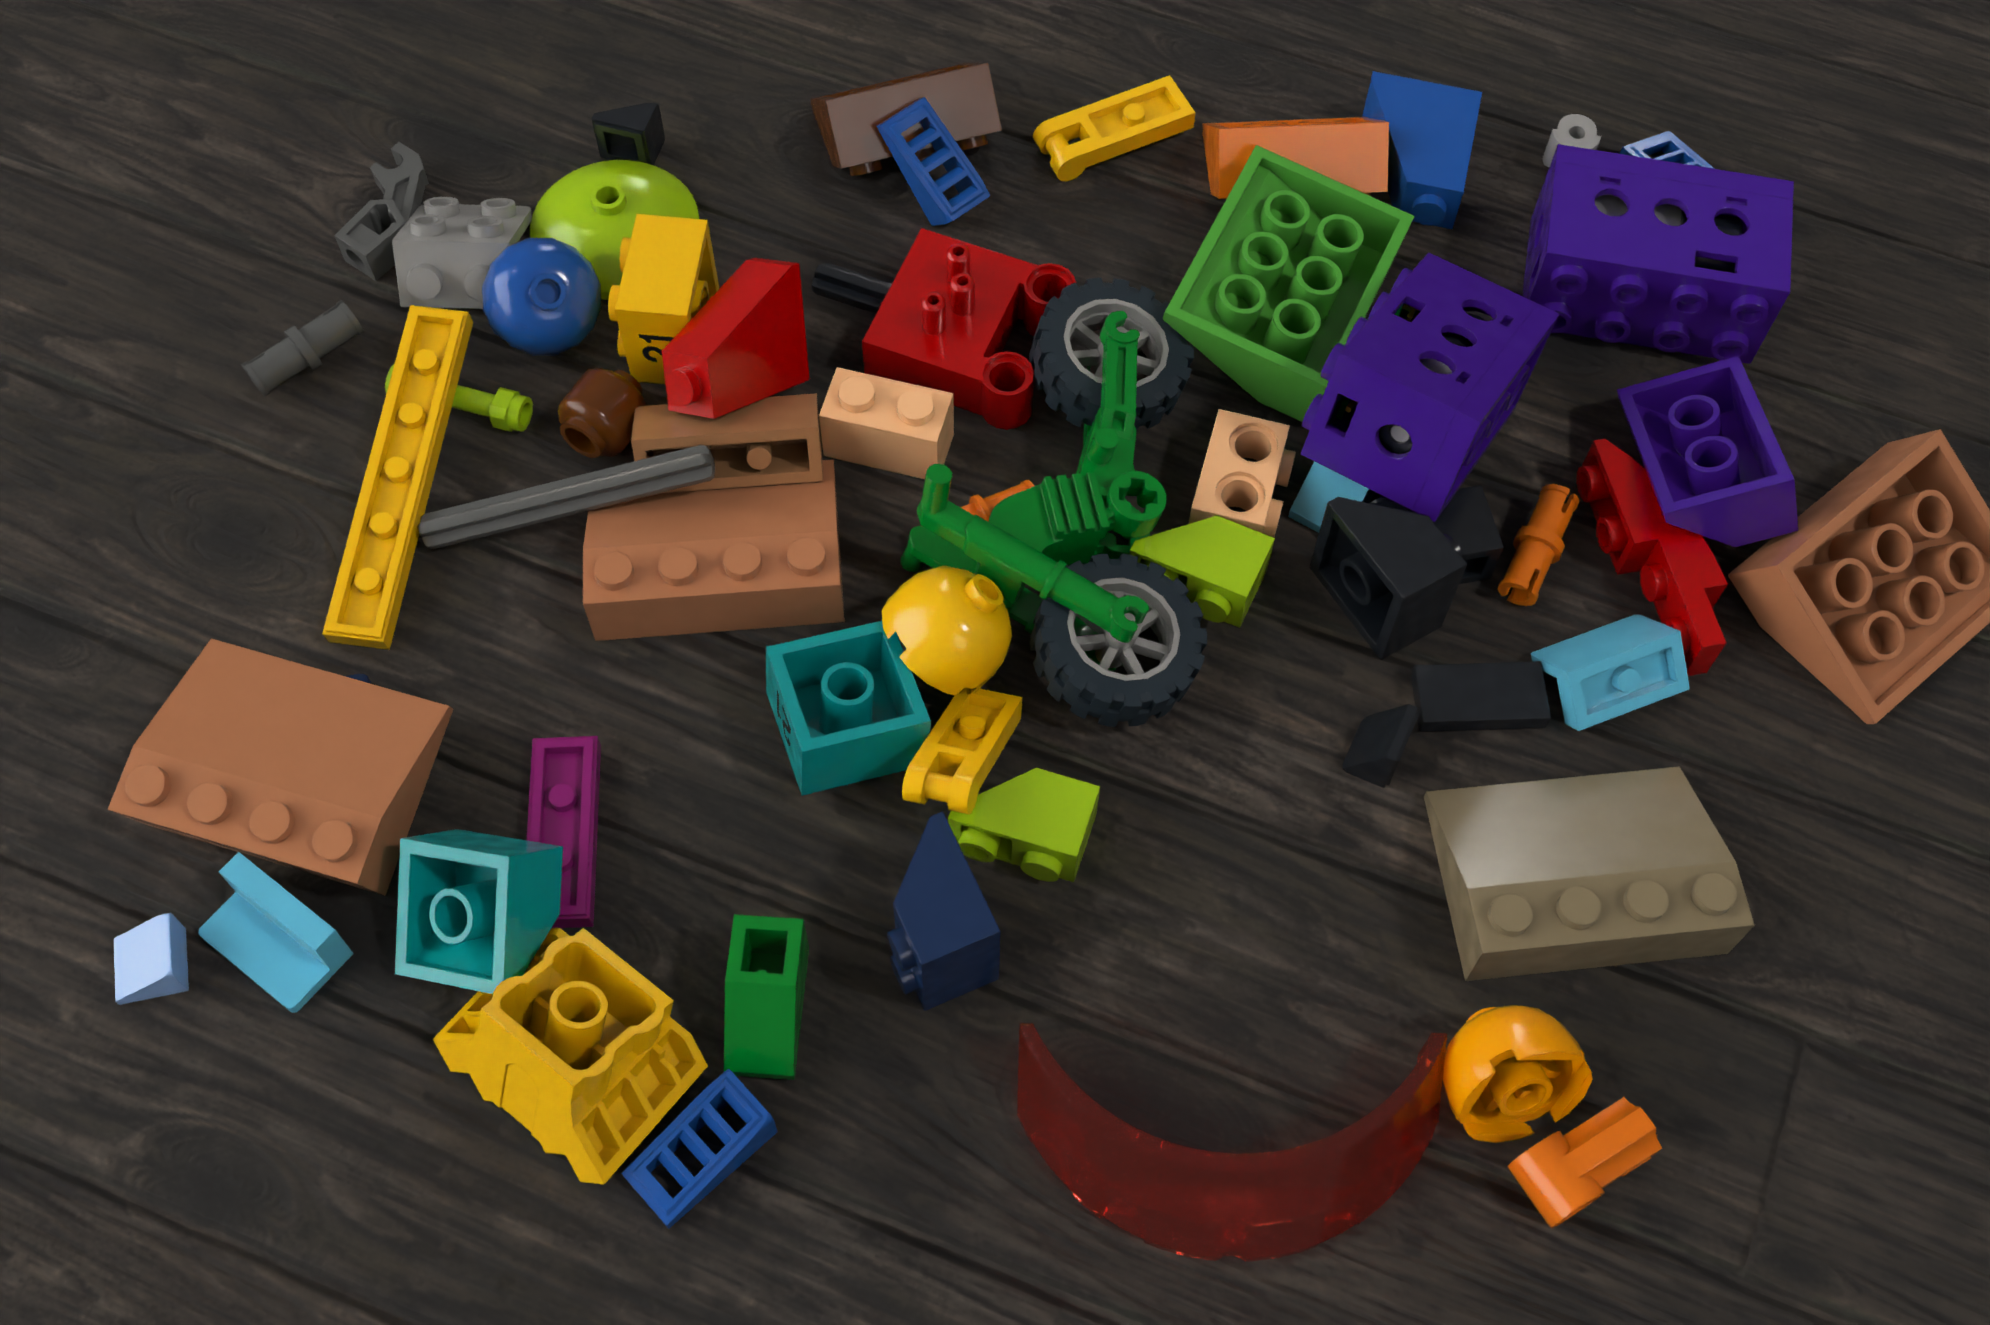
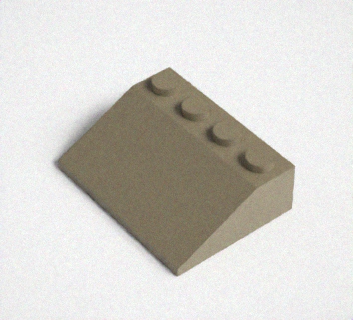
(1584, 873)

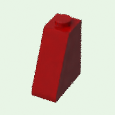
(740, 343)

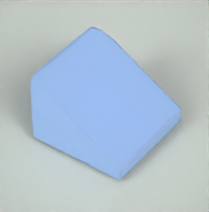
(151, 960)

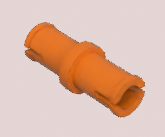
(1538, 545)

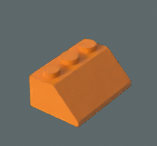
(1340, 148)

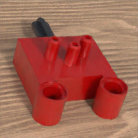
(950, 321)

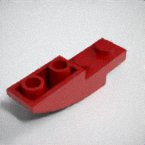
(1674, 563)

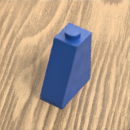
(1428, 143)

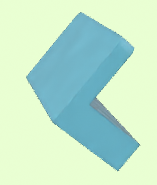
(1615, 669)
(273, 936)

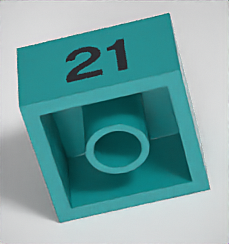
(845, 706)

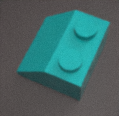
(474, 906)

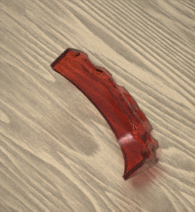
(1219, 1201)

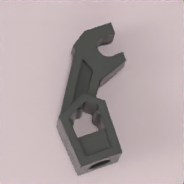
(369, 234)

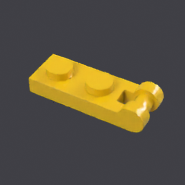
(1114, 126)
(962, 749)

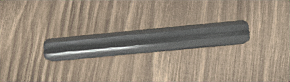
(567, 497)

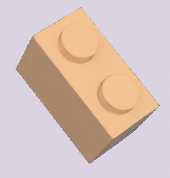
(886, 423)

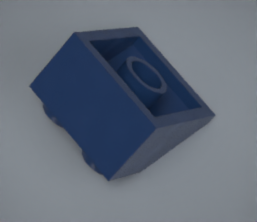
(942, 923)

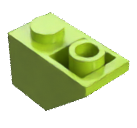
(1215, 561)
(1032, 823)

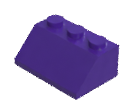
(1712, 454)

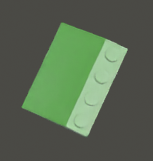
(1285, 278)

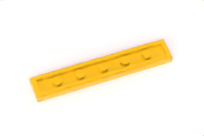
(398, 478)

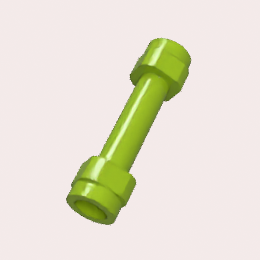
(505, 409)

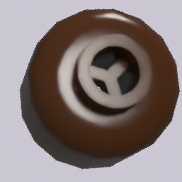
(600, 412)

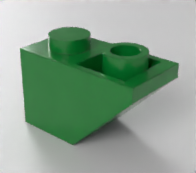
(764, 996)

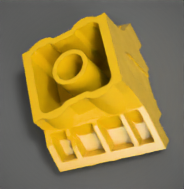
(576, 1052)

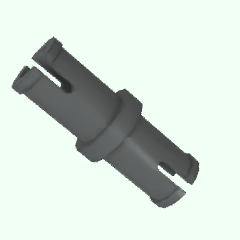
(302, 348)

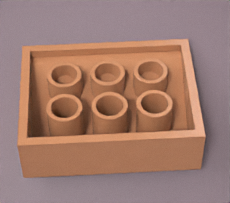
(714, 561)
(1879, 575)
(285, 765)

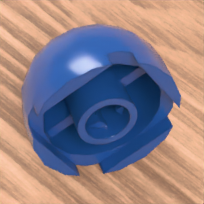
(541, 296)

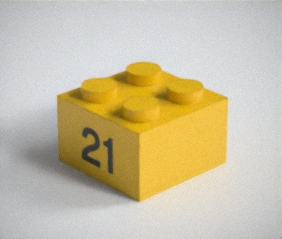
(662, 287)

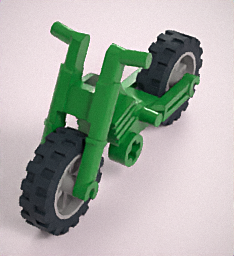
(1069, 519)

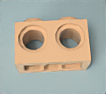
(1235, 482)

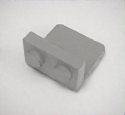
(449, 249)

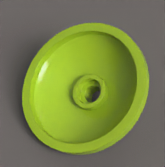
(599, 208)

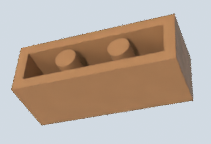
(752, 446)

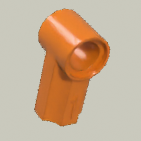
(1573, 1168)

